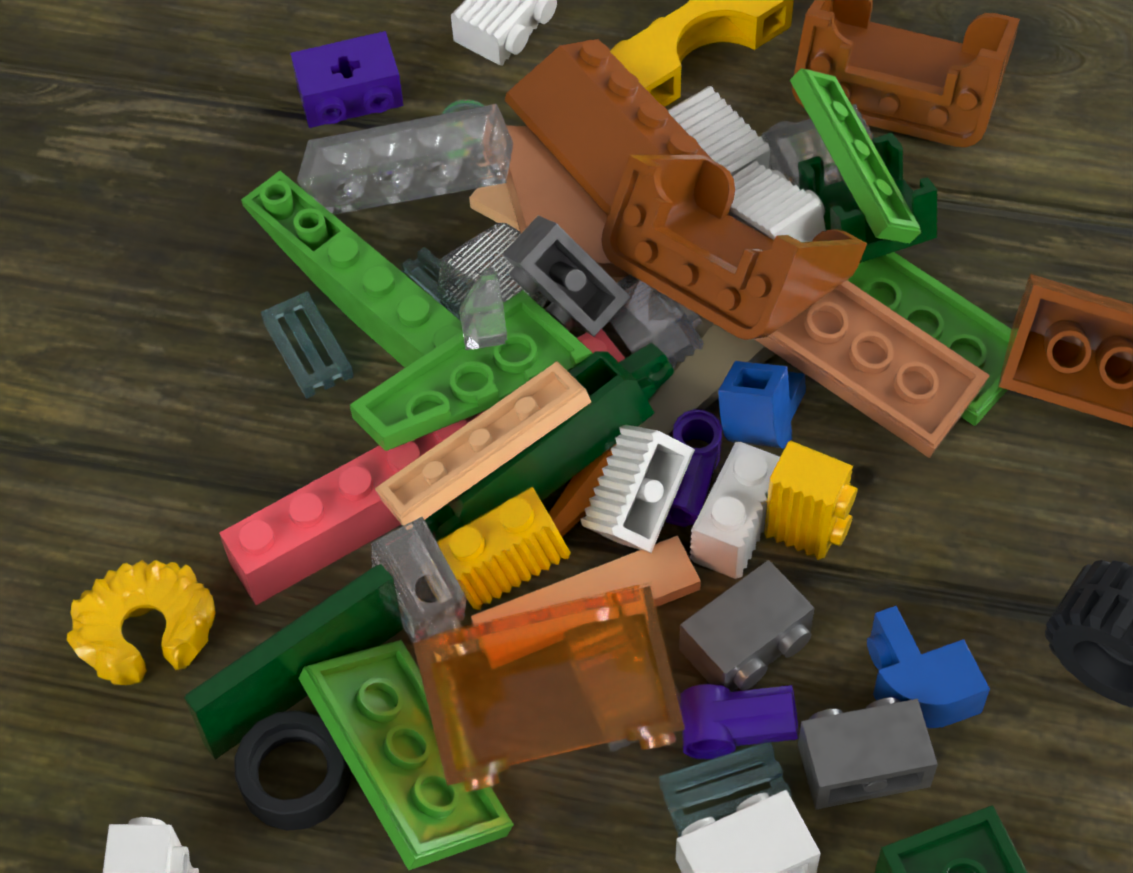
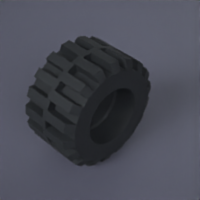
(1095, 630)

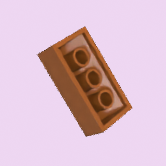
(595, 116)
(1072, 350)

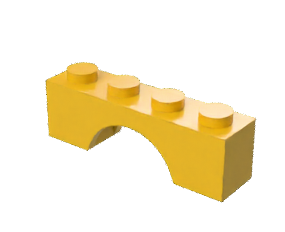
(659, 49)

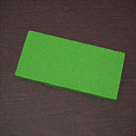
(944, 317)
(387, 737)

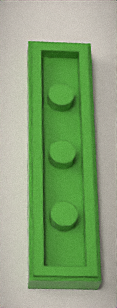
(855, 156)

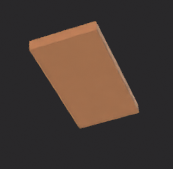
(545, 188)
(880, 365)

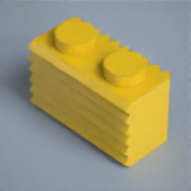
(809, 500)
(503, 548)

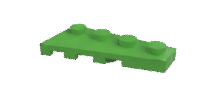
(461, 382)

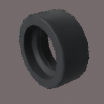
(272, 733)

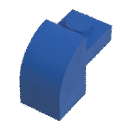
(760, 403)
(942, 680)

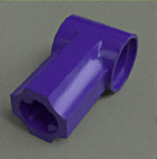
(699, 473)
(726, 719)

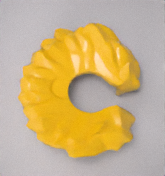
(132, 593)

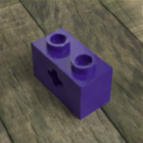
(347, 79)

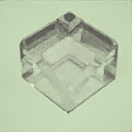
(483, 313)

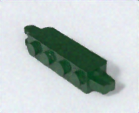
(617, 397)

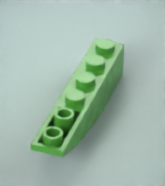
(351, 272)

